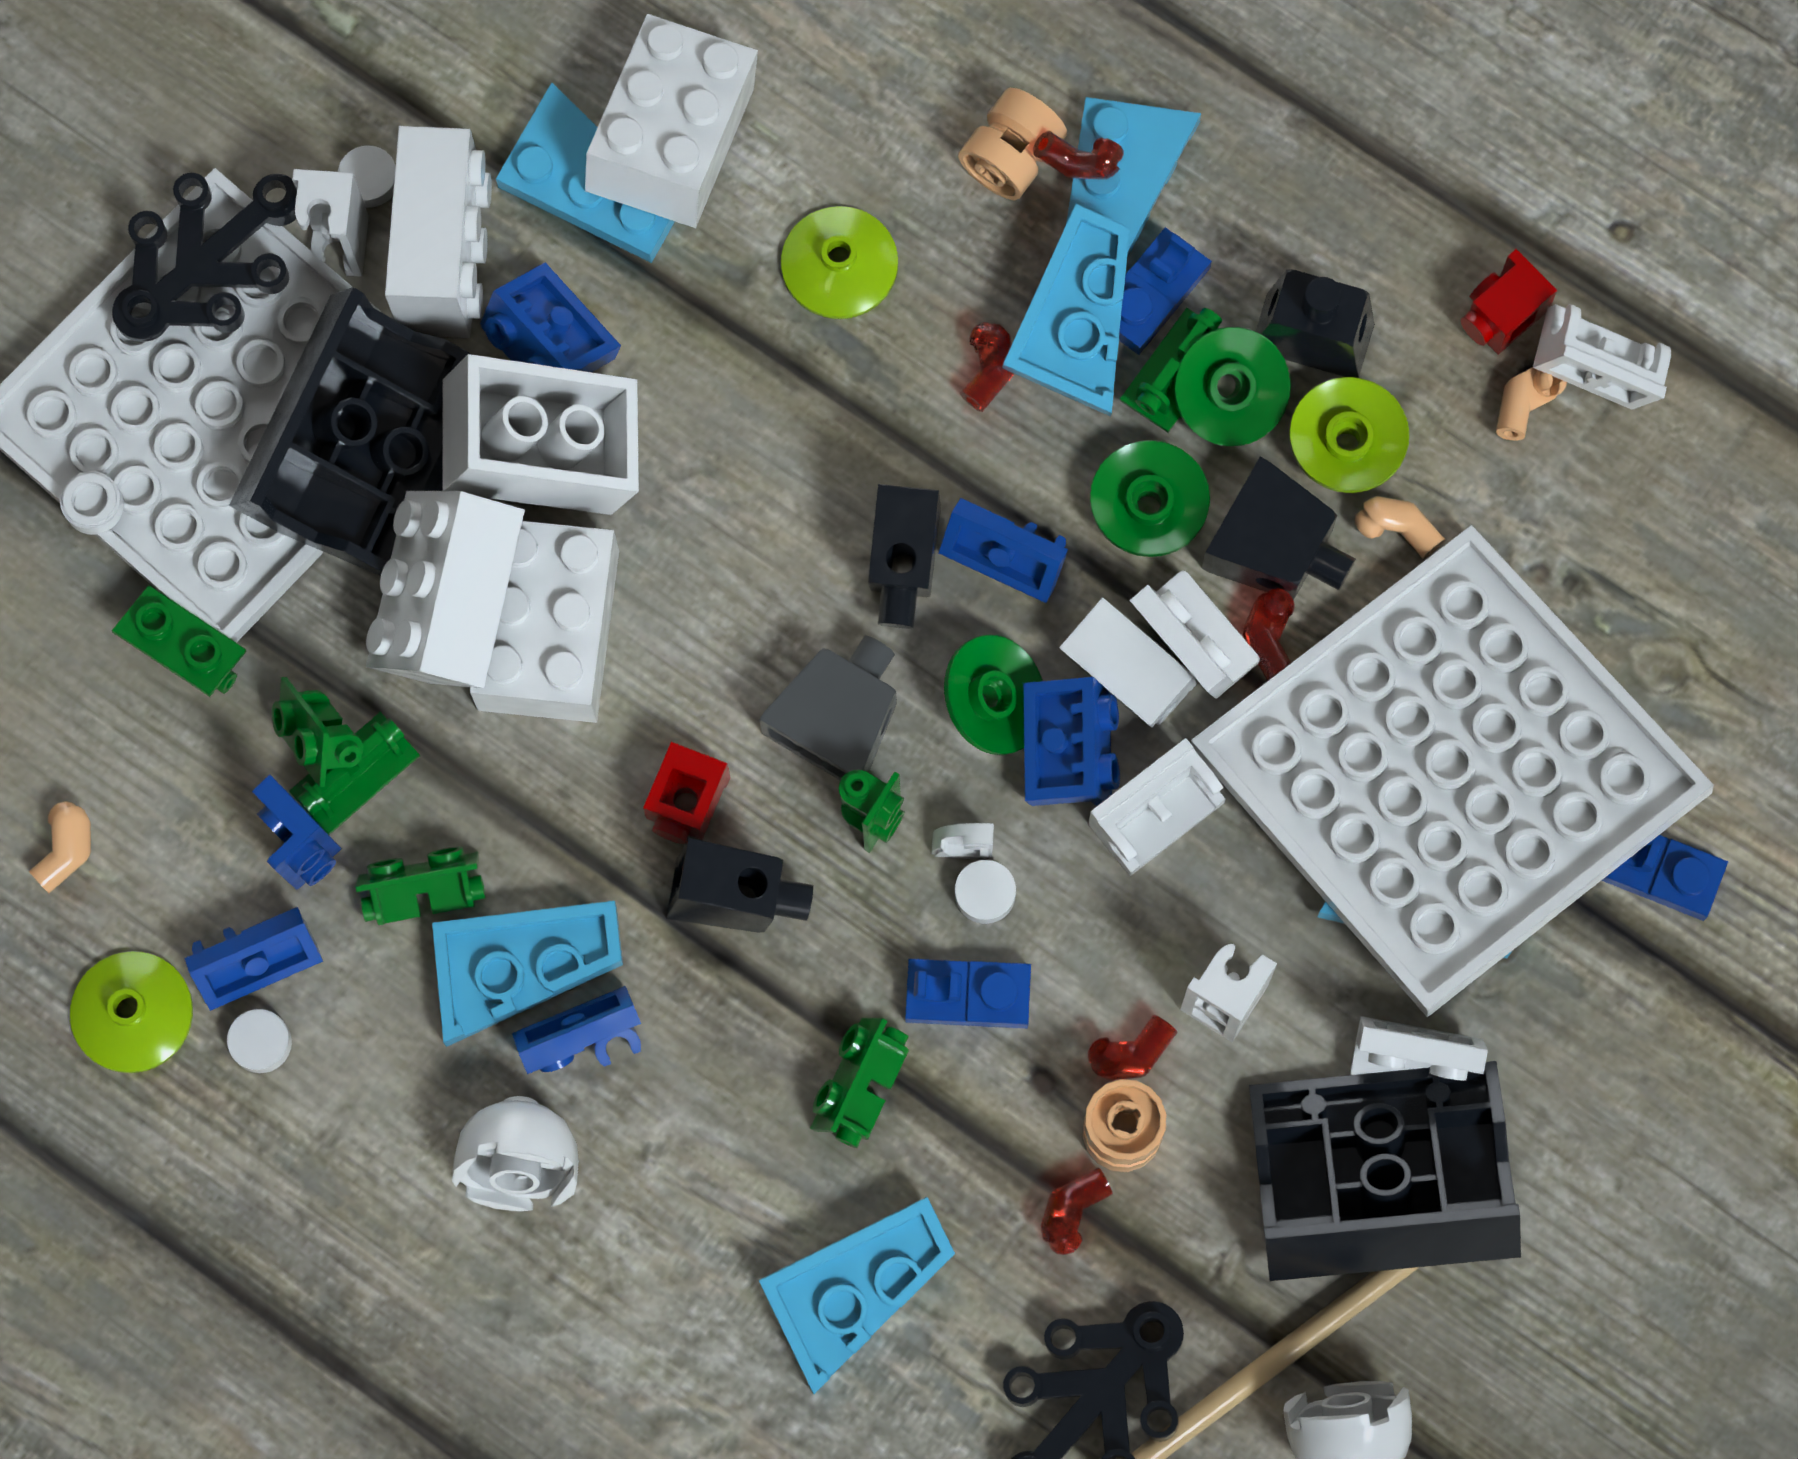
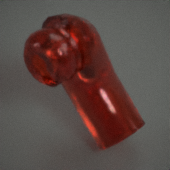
(1079, 164)
(992, 345)
(1265, 627)
(1131, 1058)
(1066, 1208)

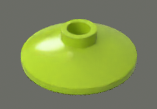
(843, 287)
(1356, 409)
(152, 1032)

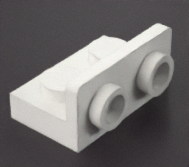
(1197, 633)
(1397, 1046)

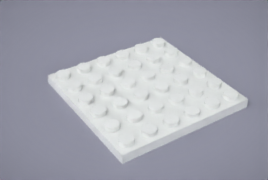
(177, 420)
(1451, 769)

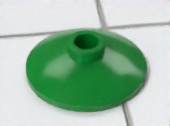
(1259, 390)
(1153, 471)
(997, 670)

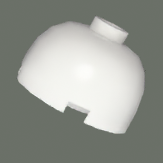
(516, 1155)
(1351, 1423)

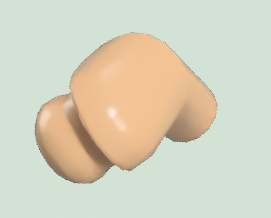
(1522, 395)
(1401, 517)
(69, 845)

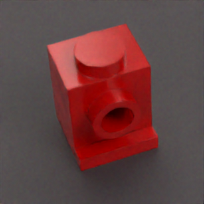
(1508, 304)
(681, 773)

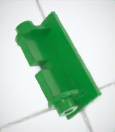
(1153, 388)
(180, 642)
(314, 731)
(348, 789)
(871, 805)
(442, 877)
(865, 1058)

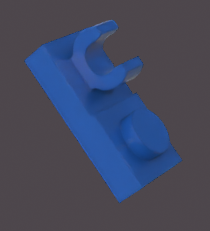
(1158, 287)
(1003, 550)
(1672, 876)
(252, 958)
(968, 993)
(557, 1039)

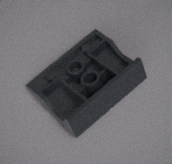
(352, 434)
(1383, 1172)

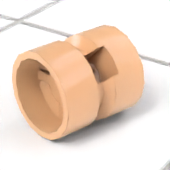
(1003, 152)
(1124, 1125)

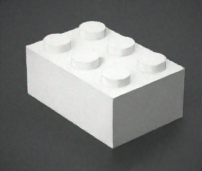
(670, 120)
(437, 231)
(540, 435)
(444, 587)
(553, 625)

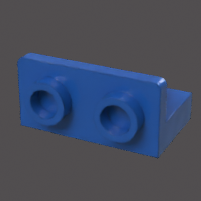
(546, 324)
(1069, 742)
(307, 847)

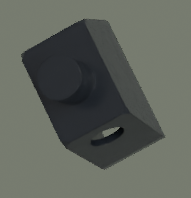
(1318, 322)
(903, 525)
(1276, 536)
(709, 894)

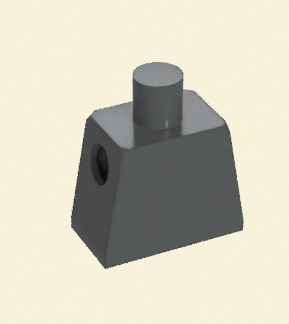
(835, 709)

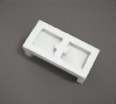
(335, 213)
(1601, 359)
(1129, 663)
(1157, 807)
(1224, 1000)

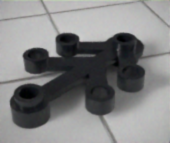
(201, 263)
(1104, 1388)

